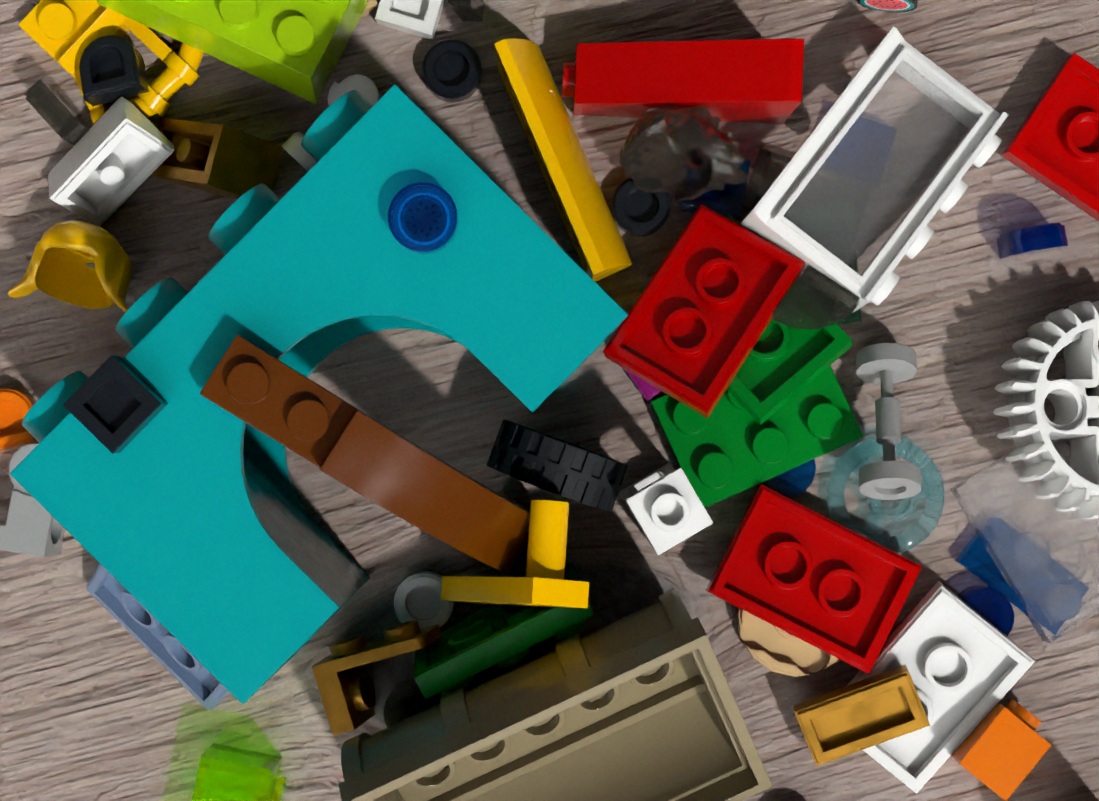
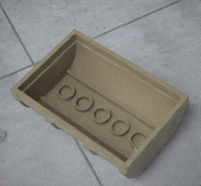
(595, 720)

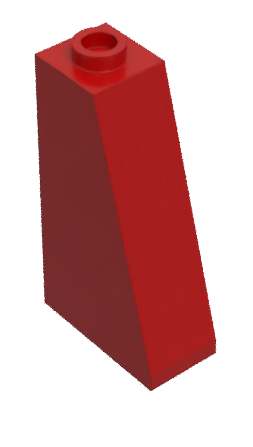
(730, 77)

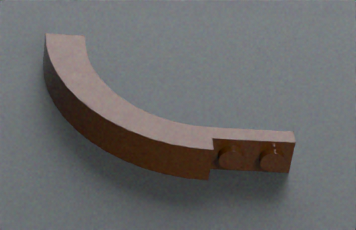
(370, 457)

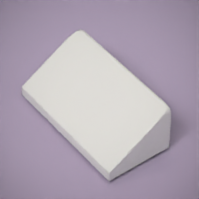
(108, 163)

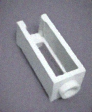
(666, 507)

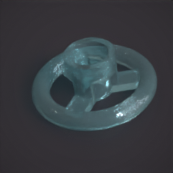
(901, 509)

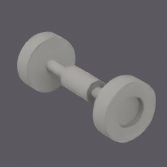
(886, 366)

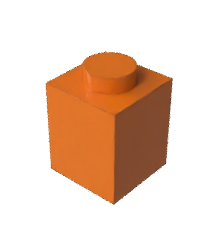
(1003, 748)

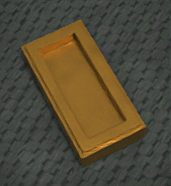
(861, 715)

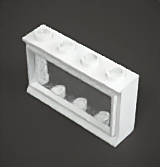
(878, 170)

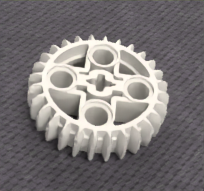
(1074, 405)

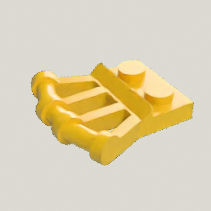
(69, 26)

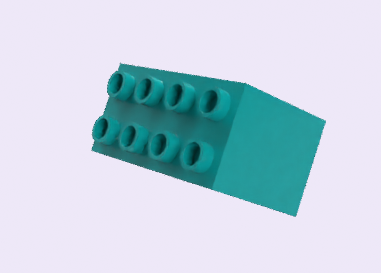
(204, 504)

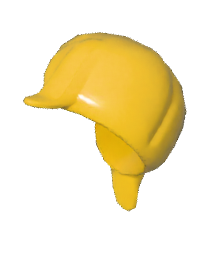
(61, 270)

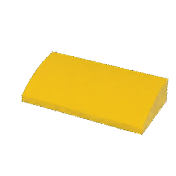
(561, 158)

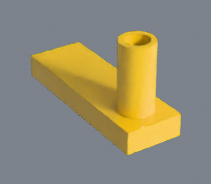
(544, 569)

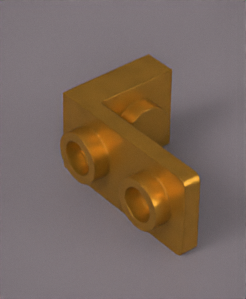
(343, 686)

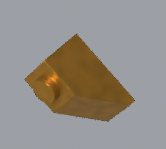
(217, 158)

